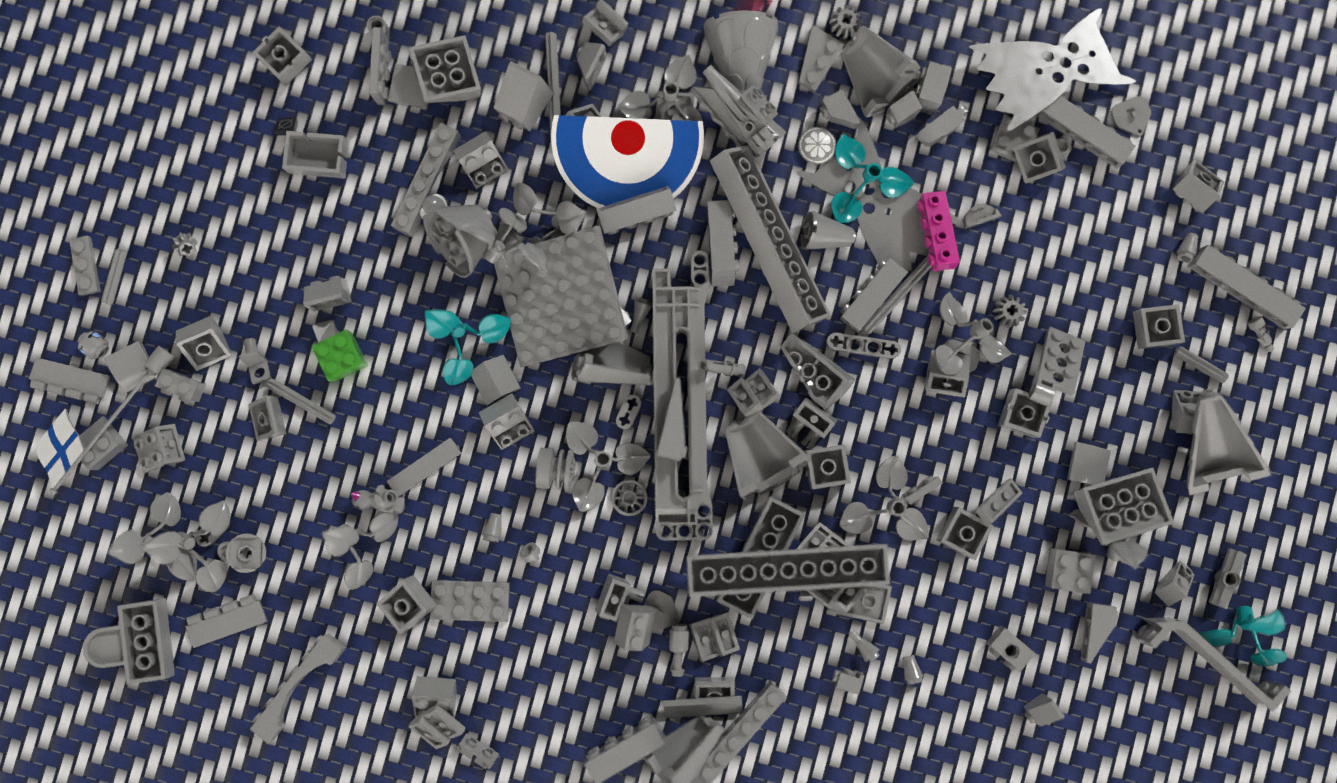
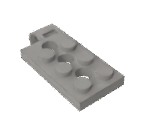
(379, 59)
(1043, 383)

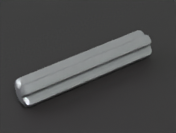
(113, 277)
(1201, 364)

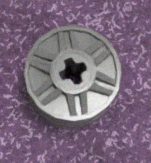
(555, 469)

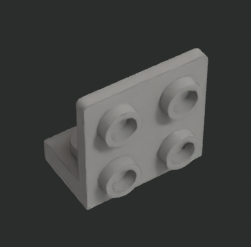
(158, 447)

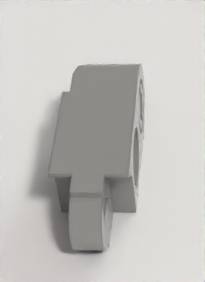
(942, 126)

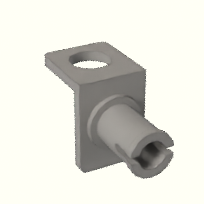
(254, 361)

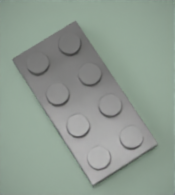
(470, 600)

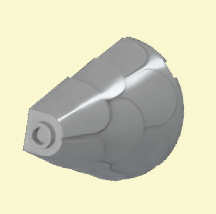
(742, 45)
(1220, 446)

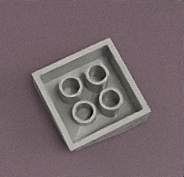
(445, 70)

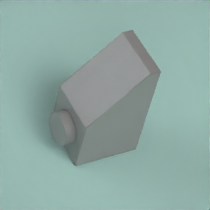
(839, 110)
(903, 110)
(1042, 710)

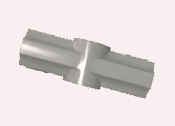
(1231, 565)

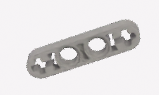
(863, 345)

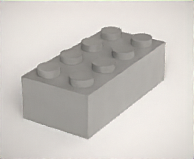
(625, 749)

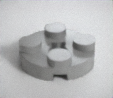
(238, 544)

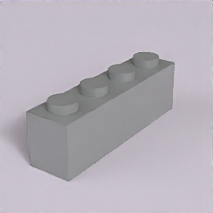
(636, 210)
(873, 295)

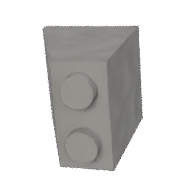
(522, 97)

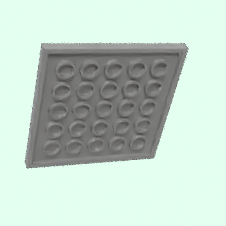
(566, 306)

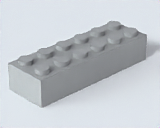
(771, 532)

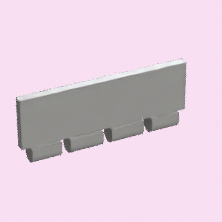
(77, 381)
(219, 624)

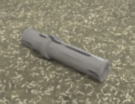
(728, 368)

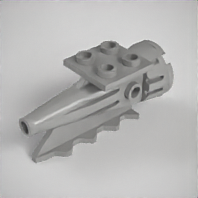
(741, 114)

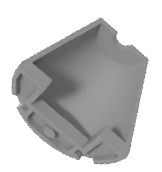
(878, 71)
(612, 364)
(762, 455)
(685, 750)

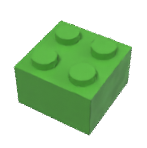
(339, 355)

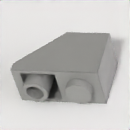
(1175, 584)

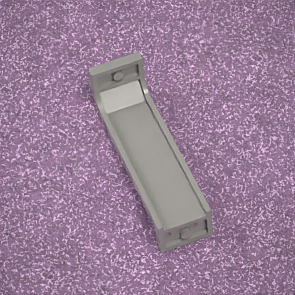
(1267, 692)

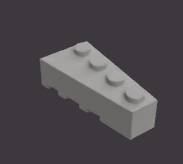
(721, 243)

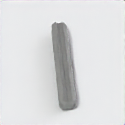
(301, 401)

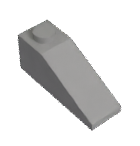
(1098, 625)

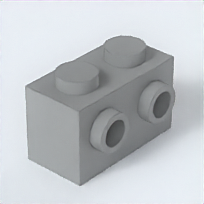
(181, 385)

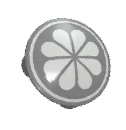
(817, 145)

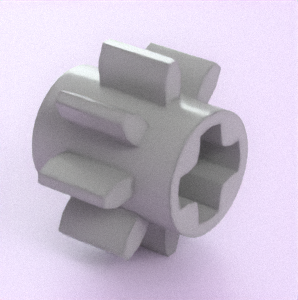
(184, 244)

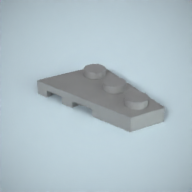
(819, 57)

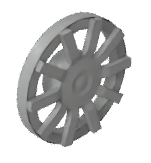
(629, 497)

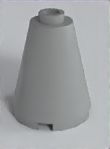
(825, 232)

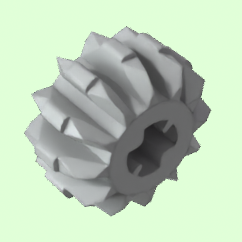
(847, 15)
(1017, 310)

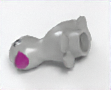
(382, 500)

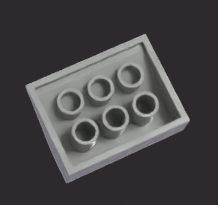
(1124, 506)

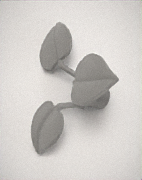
(677, 75)
(565, 219)
(497, 249)
(991, 348)
(629, 456)
(911, 524)
(342, 538)
(130, 544)
(166, 546)
(1128, 551)

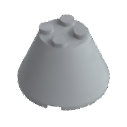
(457, 246)

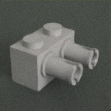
(815, 418)
(614, 595)

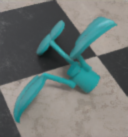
(851, 153)
(442, 322)
(1267, 624)

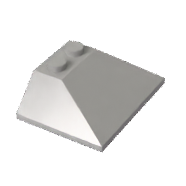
(835, 598)

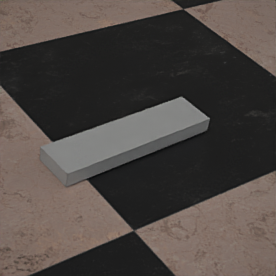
(424, 467)
(703, 706)

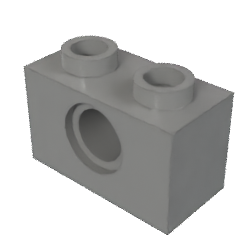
(1020, 655)

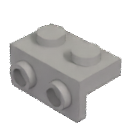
(605, 23)

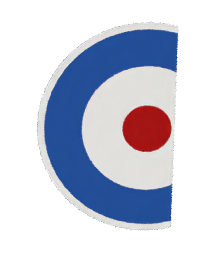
(625, 157)

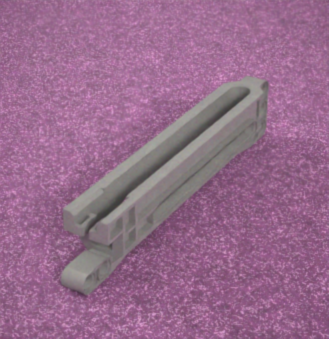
(674, 313)

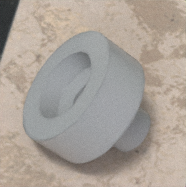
(530, 552)

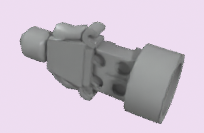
(1257, 325)

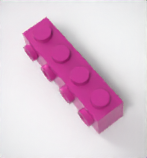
(938, 231)

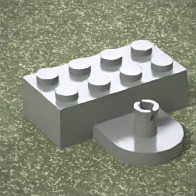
(138, 643)

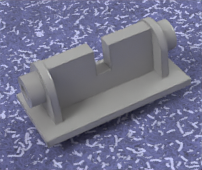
(471, 746)

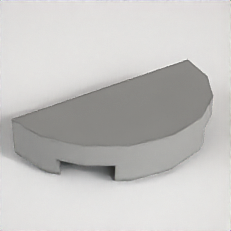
(980, 214)

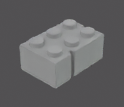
(318, 157)

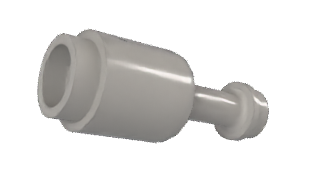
(678, 644)

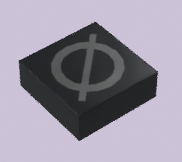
(285, 124)

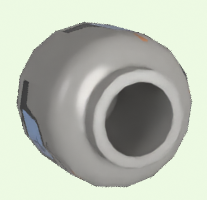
(93, 345)

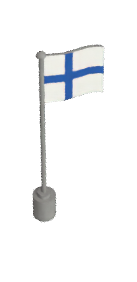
(62, 446)

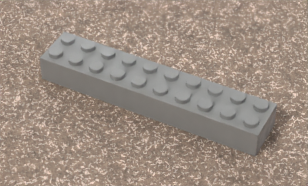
(770, 238)
(788, 570)

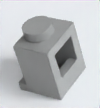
(848, 680)

